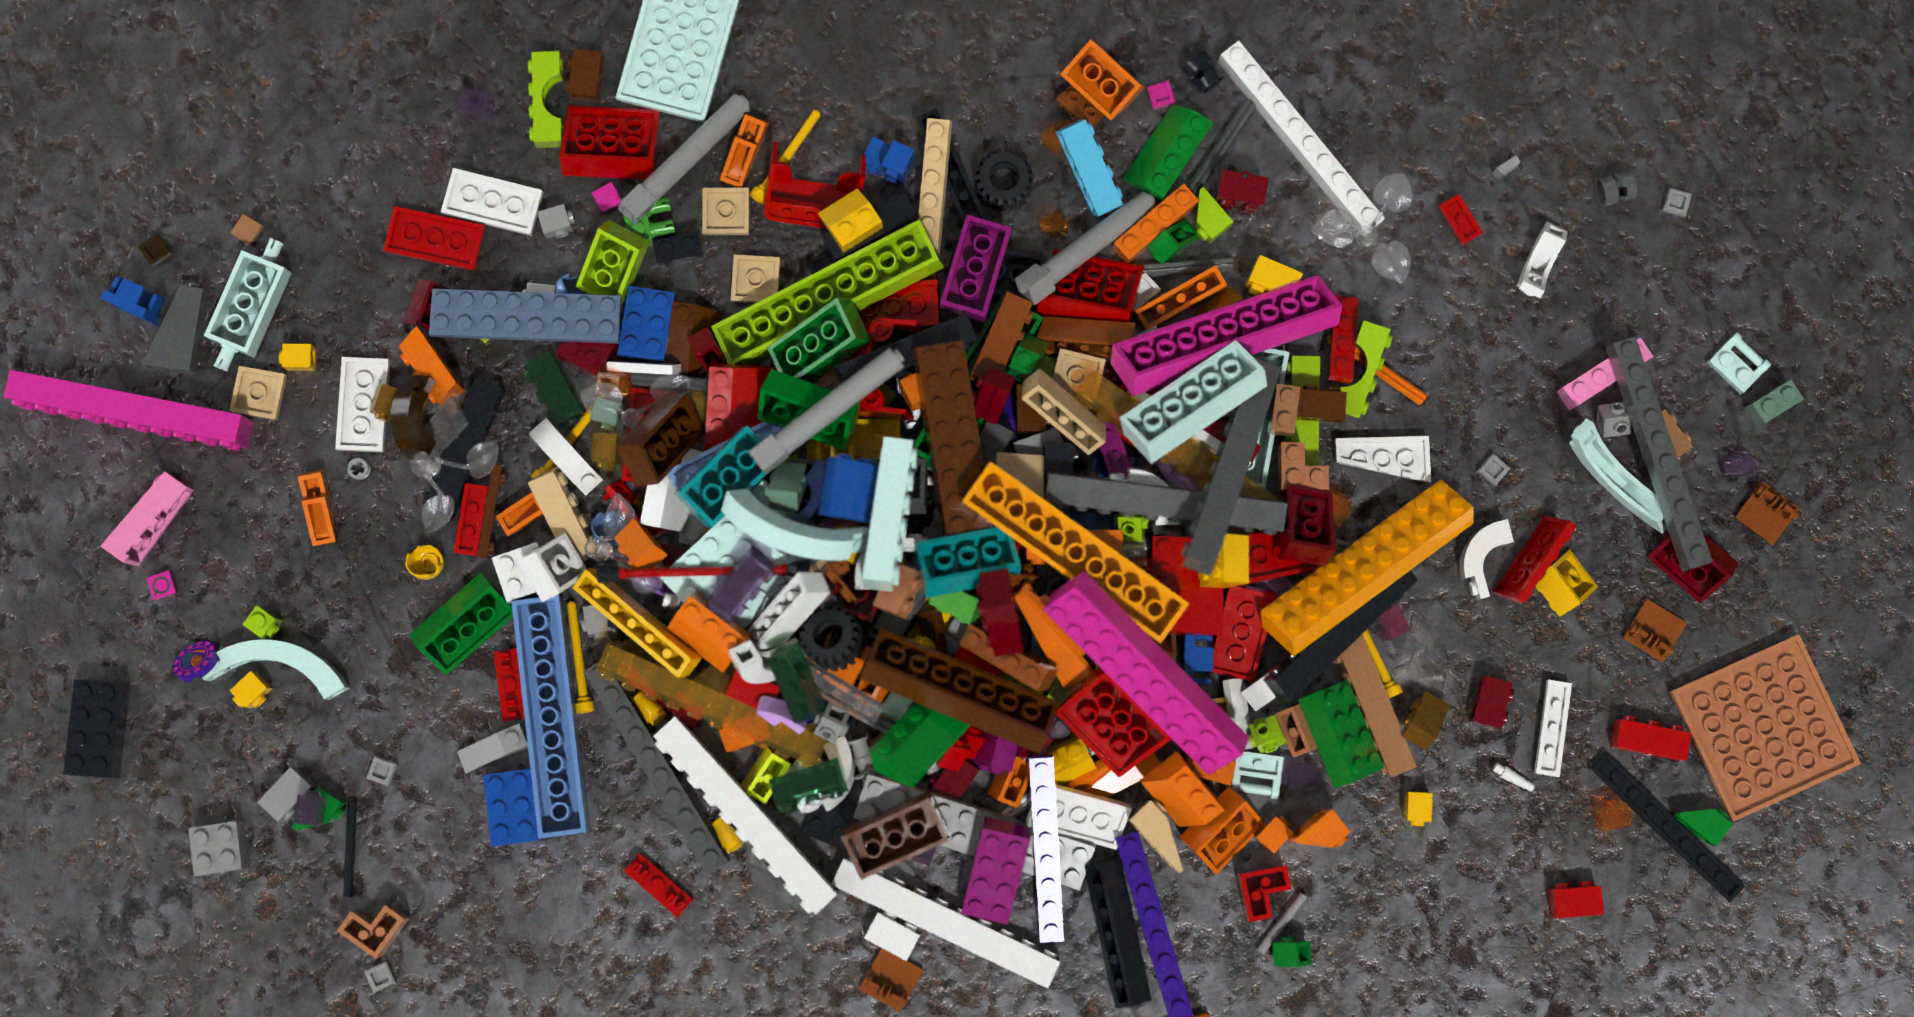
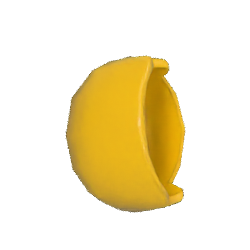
(425, 562)

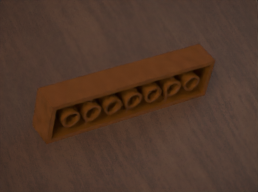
(950, 433)
(960, 690)

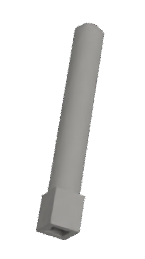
(645, 195)
(1040, 281)
(777, 448)

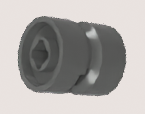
(1619, 187)

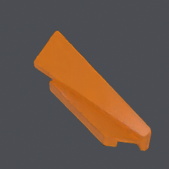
(1054, 641)
(1105, 783)

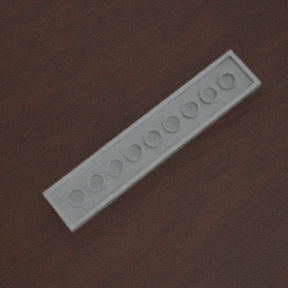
(965, 824)

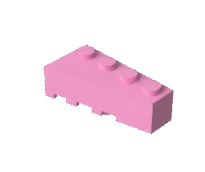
(147, 519)

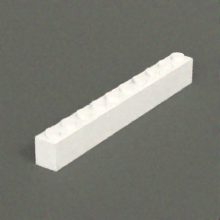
(1298, 135)
(949, 924)

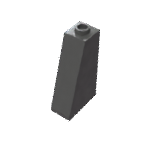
(180, 333)

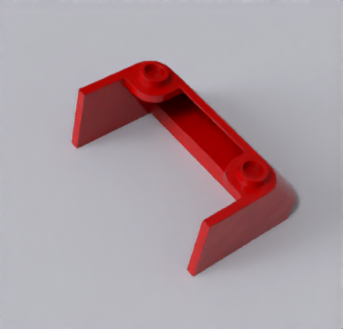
(802, 200)
(881, 331)

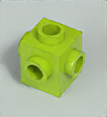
(1132, 527)
(1266, 734)

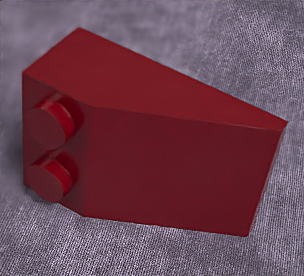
(1308, 526)

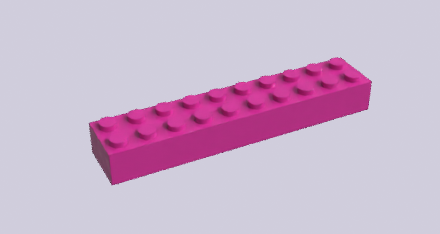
(1254, 323)
(128, 410)
(1146, 673)

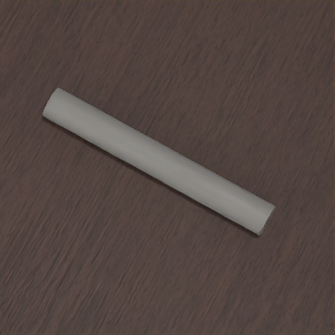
(1281, 923)

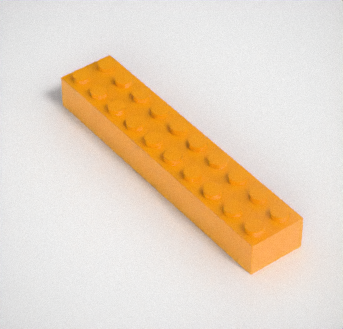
(1073, 549)
(1367, 567)

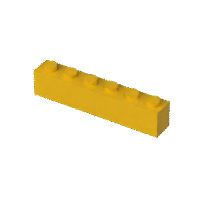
(637, 623)

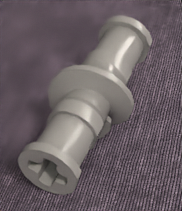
(862, 758)

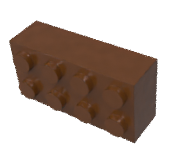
(661, 439)
(895, 835)

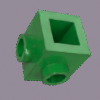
(1291, 952)

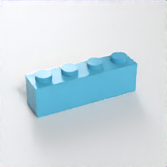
(1089, 167)

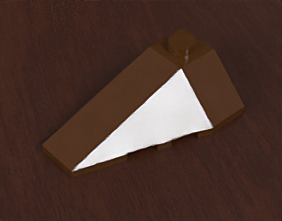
(684, 322)

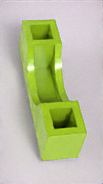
(546, 72)
(1372, 341)

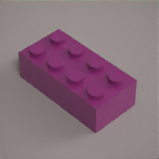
(975, 268)
(996, 870)

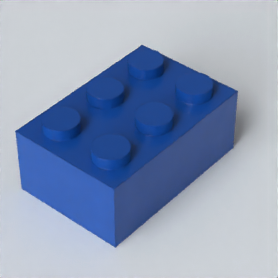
(646, 325)
(510, 807)

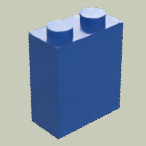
(849, 489)

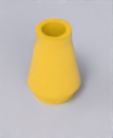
(649, 709)
(726, 835)

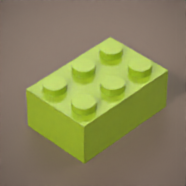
(612, 261)

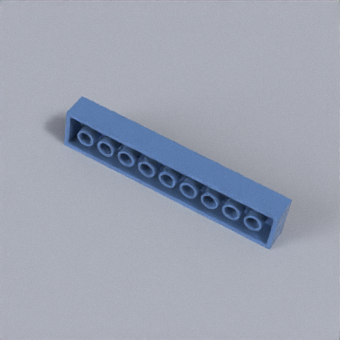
(550, 717)

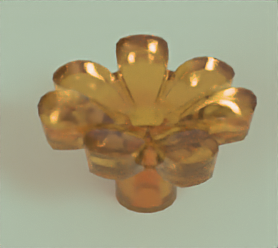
(1054, 224)

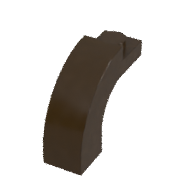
(407, 417)

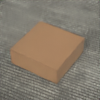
(247, 230)

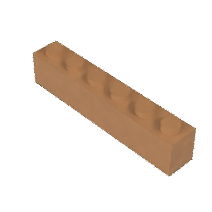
(1376, 708)

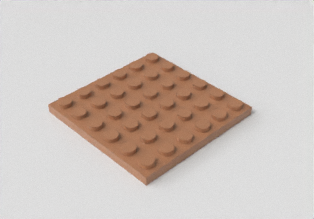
(1765, 728)

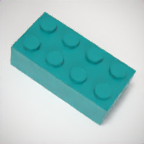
(725, 471)
(957, 560)

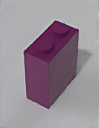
(995, 755)

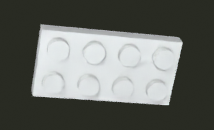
(492, 201)
(355, 424)
(1088, 816)

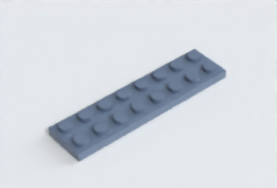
(525, 316)

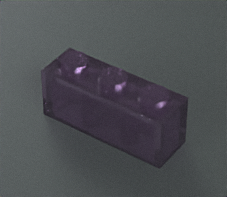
(741, 584)

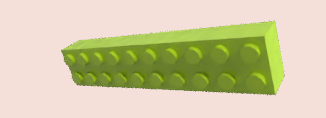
(860, 277)

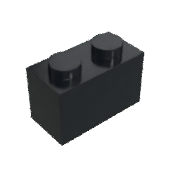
(678, 250)

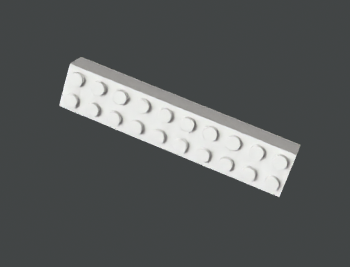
(746, 814)

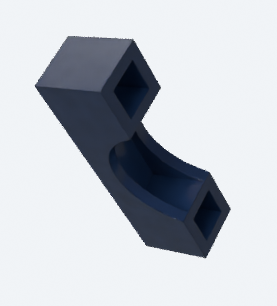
(814, 483)

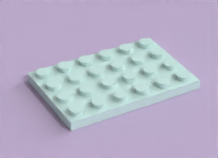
(677, 55)
(724, 547)

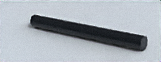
(349, 849)

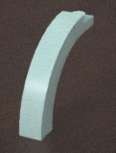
(1614, 477)
(790, 536)
(317, 669)

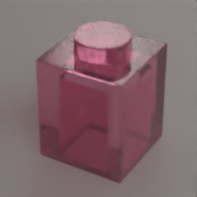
(1393, 623)

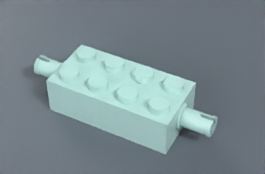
(247, 304)

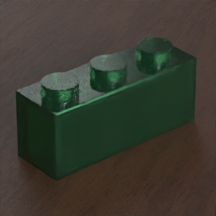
(553, 390)
(796, 682)
(808, 786)

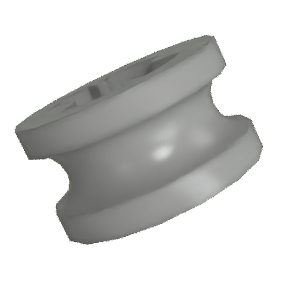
(357, 461)

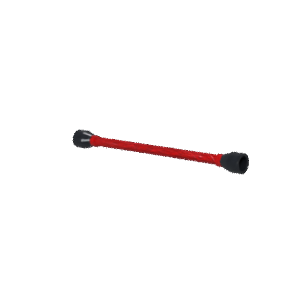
(610, 573)

